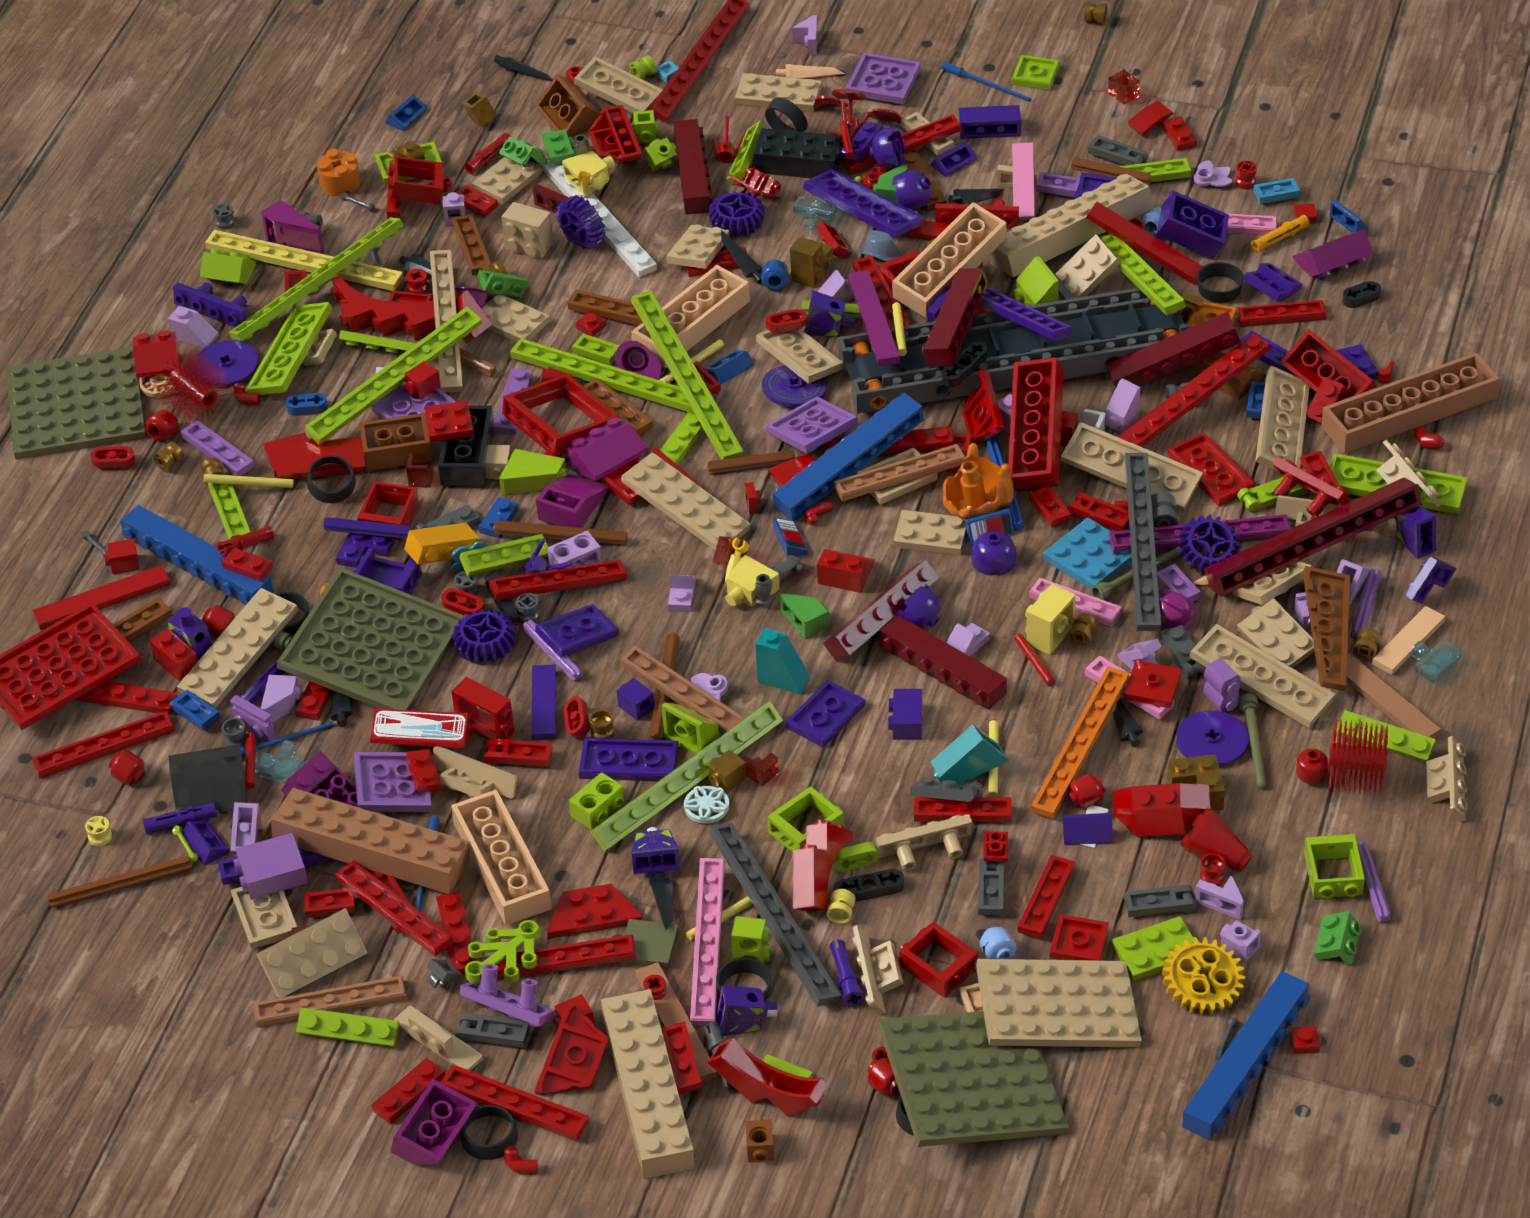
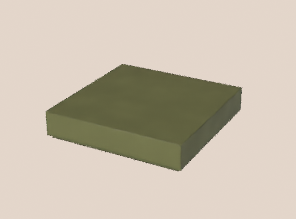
(652, 942)

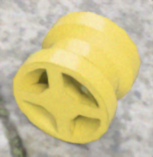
(98, 831)

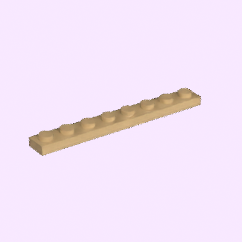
(444, 310)

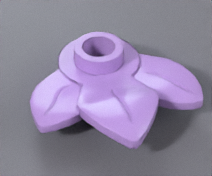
(1211, 175)
(708, 682)

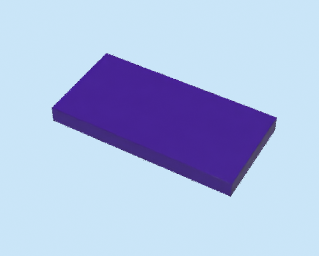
(628, 758)

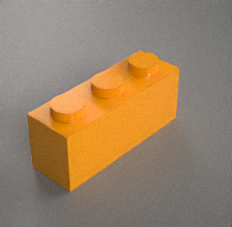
(438, 542)

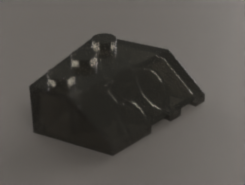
(208, 777)

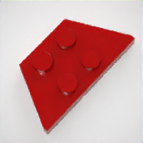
(982, 411)
(590, 911)
(573, 1054)

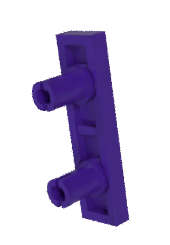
(205, 303)

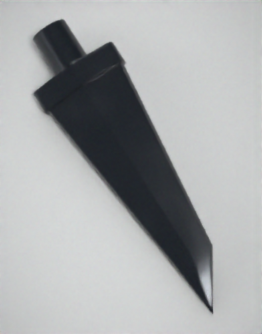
(512, 64)
(967, 196)
(743, 260)
(415, 262)
(341, 708)
(1126, 724)
(663, 894)

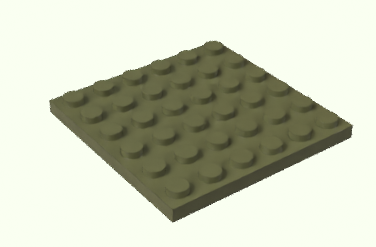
(74, 403)
(370, 642)
(965, 1088)

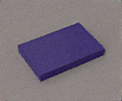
(576, 630)
(825, 713)

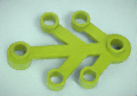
(526, 934)

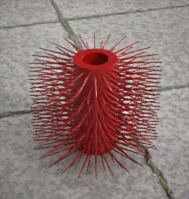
(193, 387)
(1358, 757)

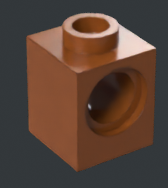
(759, 1140)

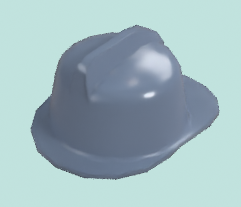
(880, 246)

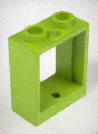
(786, 833)
(1343, 847)

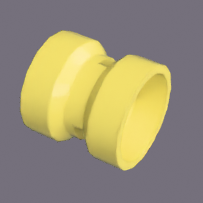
(841, 906)

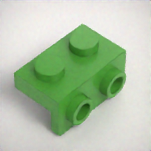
(558, 146)
(522, 152)
(502, 283)
(1337, 937)

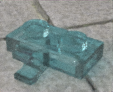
(814, 209)
(1435, 661)
(278, 766)

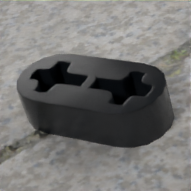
(1361, 294)

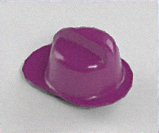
(479, 295)
(638, 359)
(1176, 609)

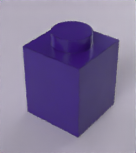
(635, 699)

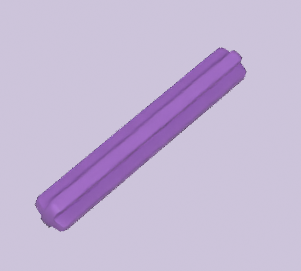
(1366, 601)
(564, 662)
(1373, 884)

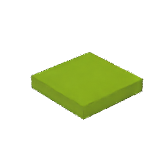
(1035, 72)

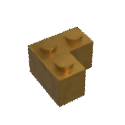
(810, 261)
(1199, 771)

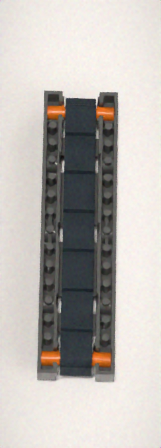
(1102, 332)

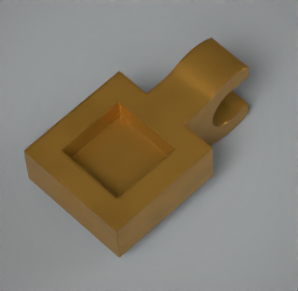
(408, 149)
(1192, 303)

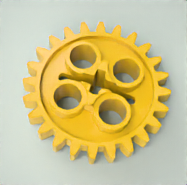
(1184, 983)

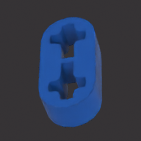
(306, 404)

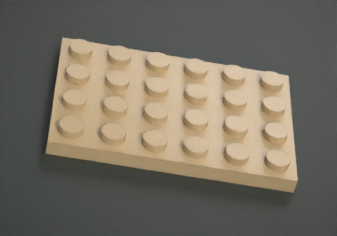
(1058, 1003)

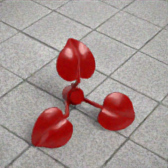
(853, 123)

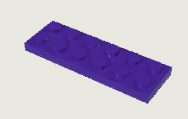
(863, 203)

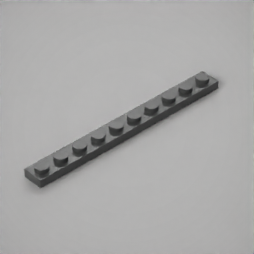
(1142, 542)
(776, 914)

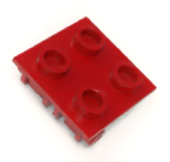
(758, 183)

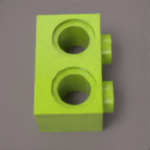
(596, 801)
(750, 939)

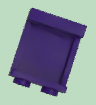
(390, 573)

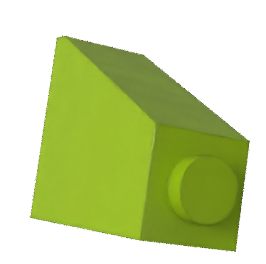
(530, 472)

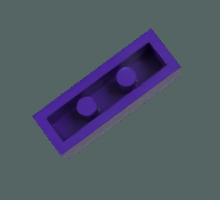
(990, 121)

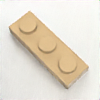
(916, 120)

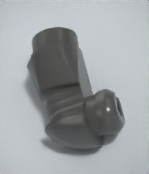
(791, 564)

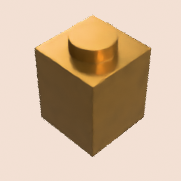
(479, 109)
(727, 771)

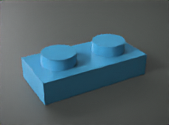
(1276, 190)

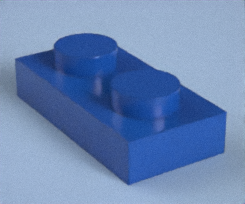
(1255, 400)
(500, 511)
(195, 710)

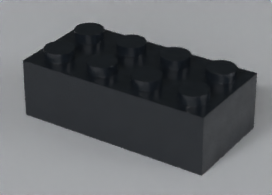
(796, 153)
(464, 458)

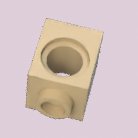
(496, 460)

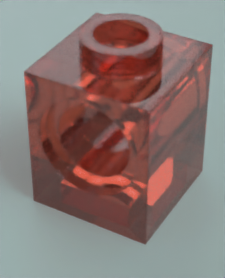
(1123, 87)

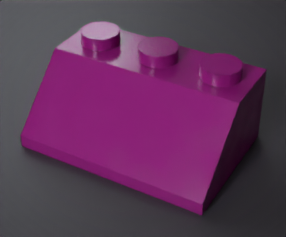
(1335, 254)
(605, 449)
(432, 1124)

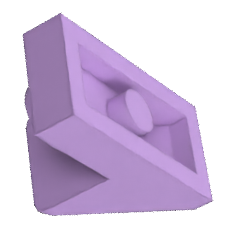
(807, 33)
(837, 287)
(681, 593)
(968, 639)
(1140, 651)
(245, 824)
(1224, 900)

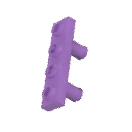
(518, 1007)

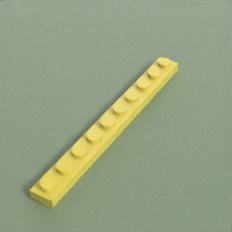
(302, 259)

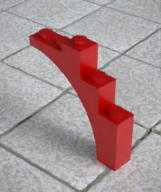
(387, 317)

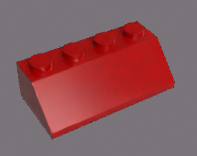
(1314, 359)

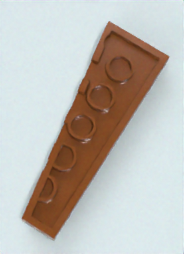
(1329, 615)

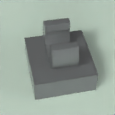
(443, 973)

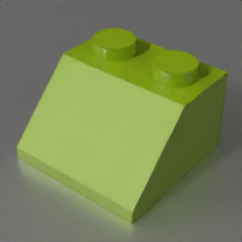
(1036, 284)
(688, 727)

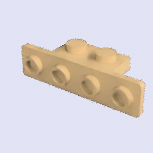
(1398, 468)
(1296, 508)
(472, 776)
(1446, 778)
(879, 968)
(438, 1039)

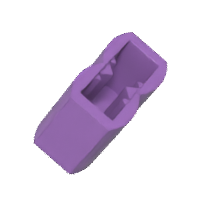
(1221, 685)

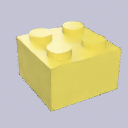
(1050, 618)

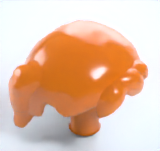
(977, 487)

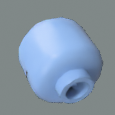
(1151, 220)
(997, 943)

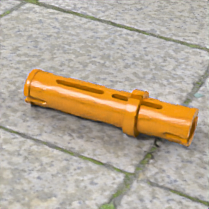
(1287, 229)

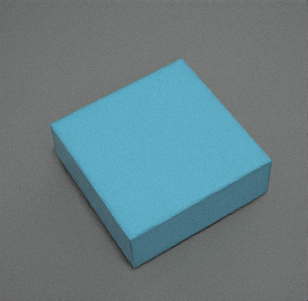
(666, 71)

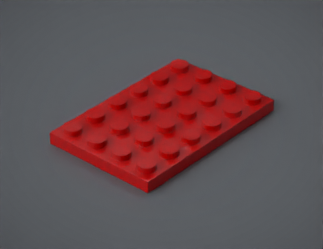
(61, 665)

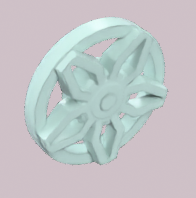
(706, 804)

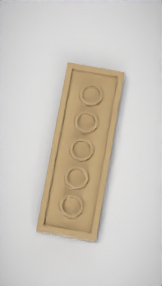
(1282, 418)
(1105, 457)
(684, 501)
(238, 647)
(1265, 676)

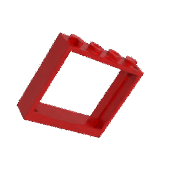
(518, 405)

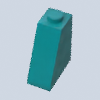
(779, 662)
(968, 757)

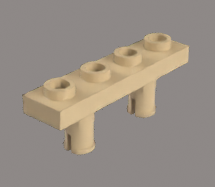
(932, 833)

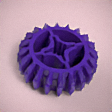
(737, 213)
(580, 222)
(1191, 546)
(483, 636)

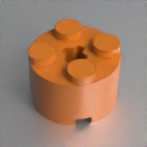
(338, 172)

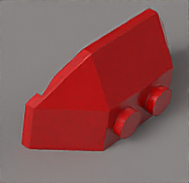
(614, 136)
(1161, 808)

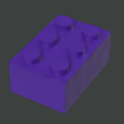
(1193, 224)

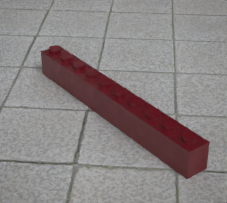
(1312, 536)

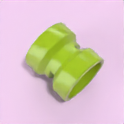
(644, 67)

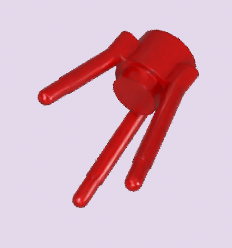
(725, 151)

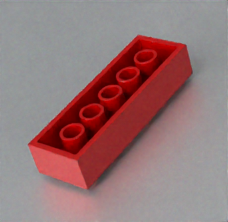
(1036, 424)

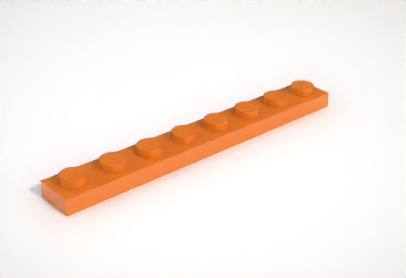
(1080, 742)

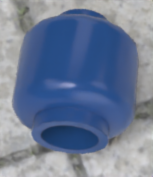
(775, 275)

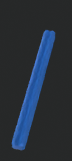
(997, 457)

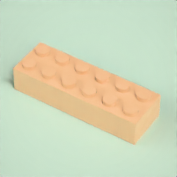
(959, 246)
(700, 309)
(501, 857)

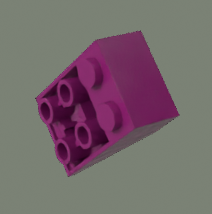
(290, 228)
(569, 501)
(322, 779)

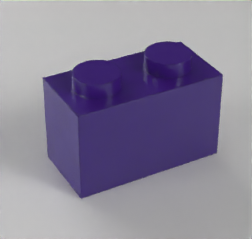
(907, 714)

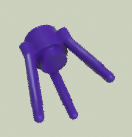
(538, 563)

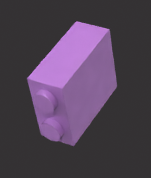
(270, 866)

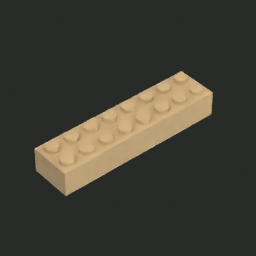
(1067, 225)
(647, 1084)

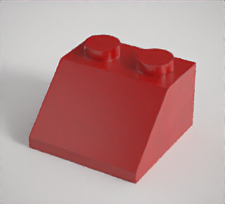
(153, 352)
(843, 570)

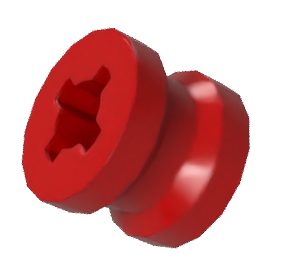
(417, 281)

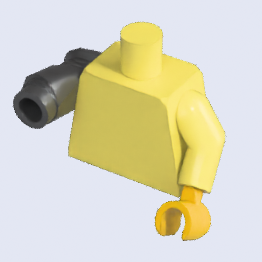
(586, 170)
(749, 579)

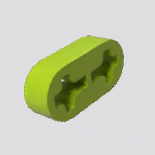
(856, 857)

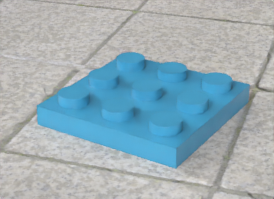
(1087, 554)

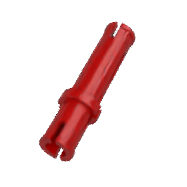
(484, 156)
(245, 540)

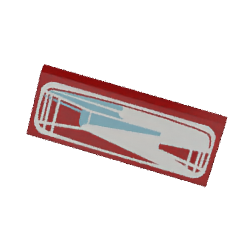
(421, 728)

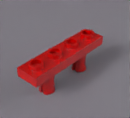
(949, 212)
(1321, 487)

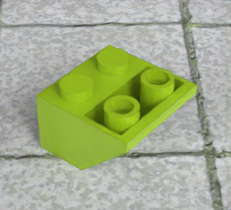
(227, 266)

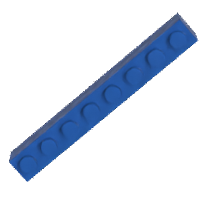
(848, 456)
(188, 553)
(1245, 1056)

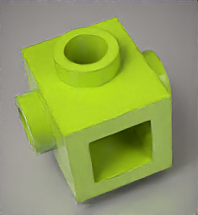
(644, 126)
(660, 154)

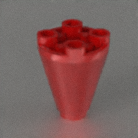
(1215, 836)

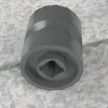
(1164, 510)

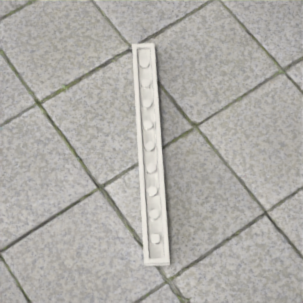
(615, 233)

